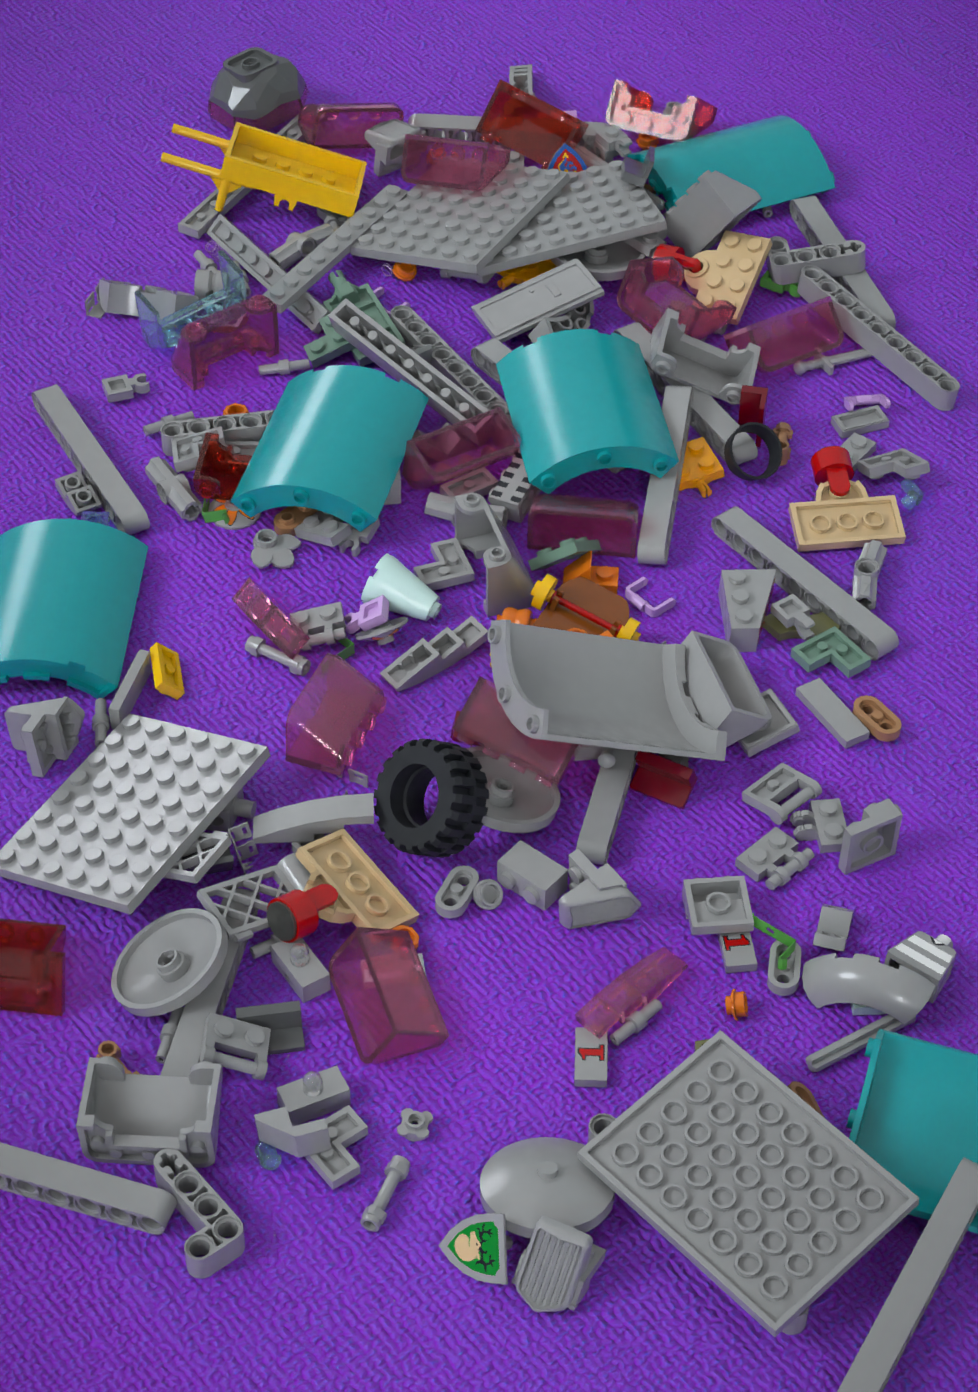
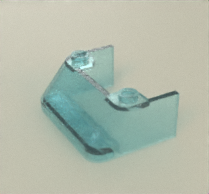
(165, 332)

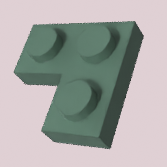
(328, 346)
(569, 550)
(834, 648)

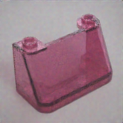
(655, 285)
(243, 326)

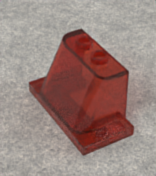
(32, 967)

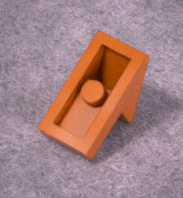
(601, 575)

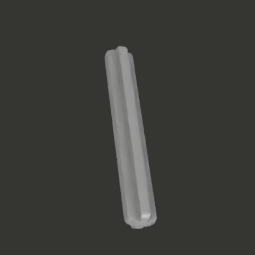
(851, 1043)

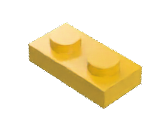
(166, 671)

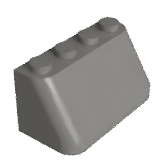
(708, 211)
(723, 687)

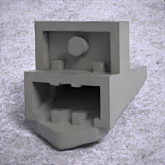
(388, 142)
(45, 731)
(594, 895)
(556, 1266)

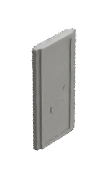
(540, 297)

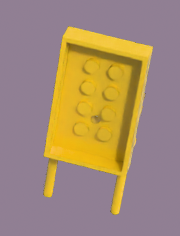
(278, 166)

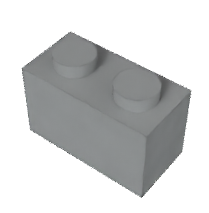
(532, 875)

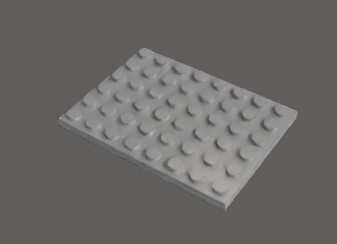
(583, 215)
(460, 226)
(130, 812)
(748, 1181)

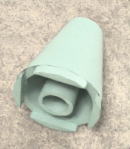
(402, 589)

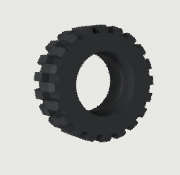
(459, 802)

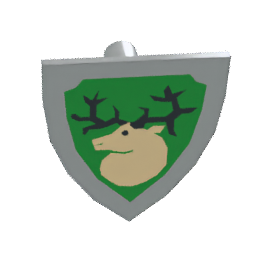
(479, 1247)

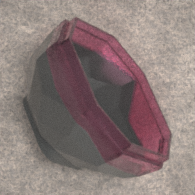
(257, 90)

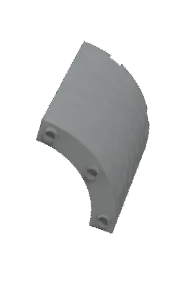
(598, 691)

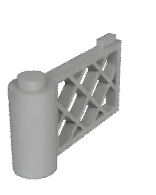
(204, 859)
(288, 874)

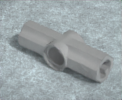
(173, 489)

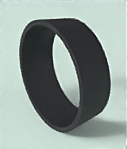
(772, 443)

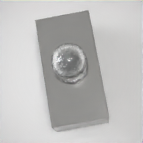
(301, 969)
(314, 1095)

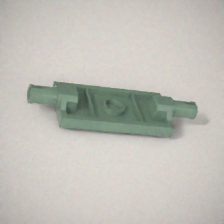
(365, 300)

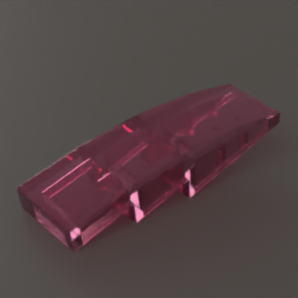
(271, 618)
(630, 991)

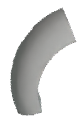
(119, 298)
(575, 319)
(866, 982)

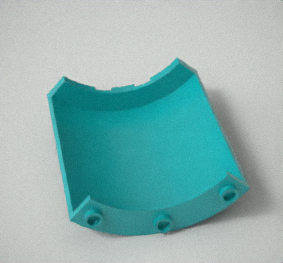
(767, 155)
(584, 407)
(333, 444)
(68, 602)
(918, 1114)

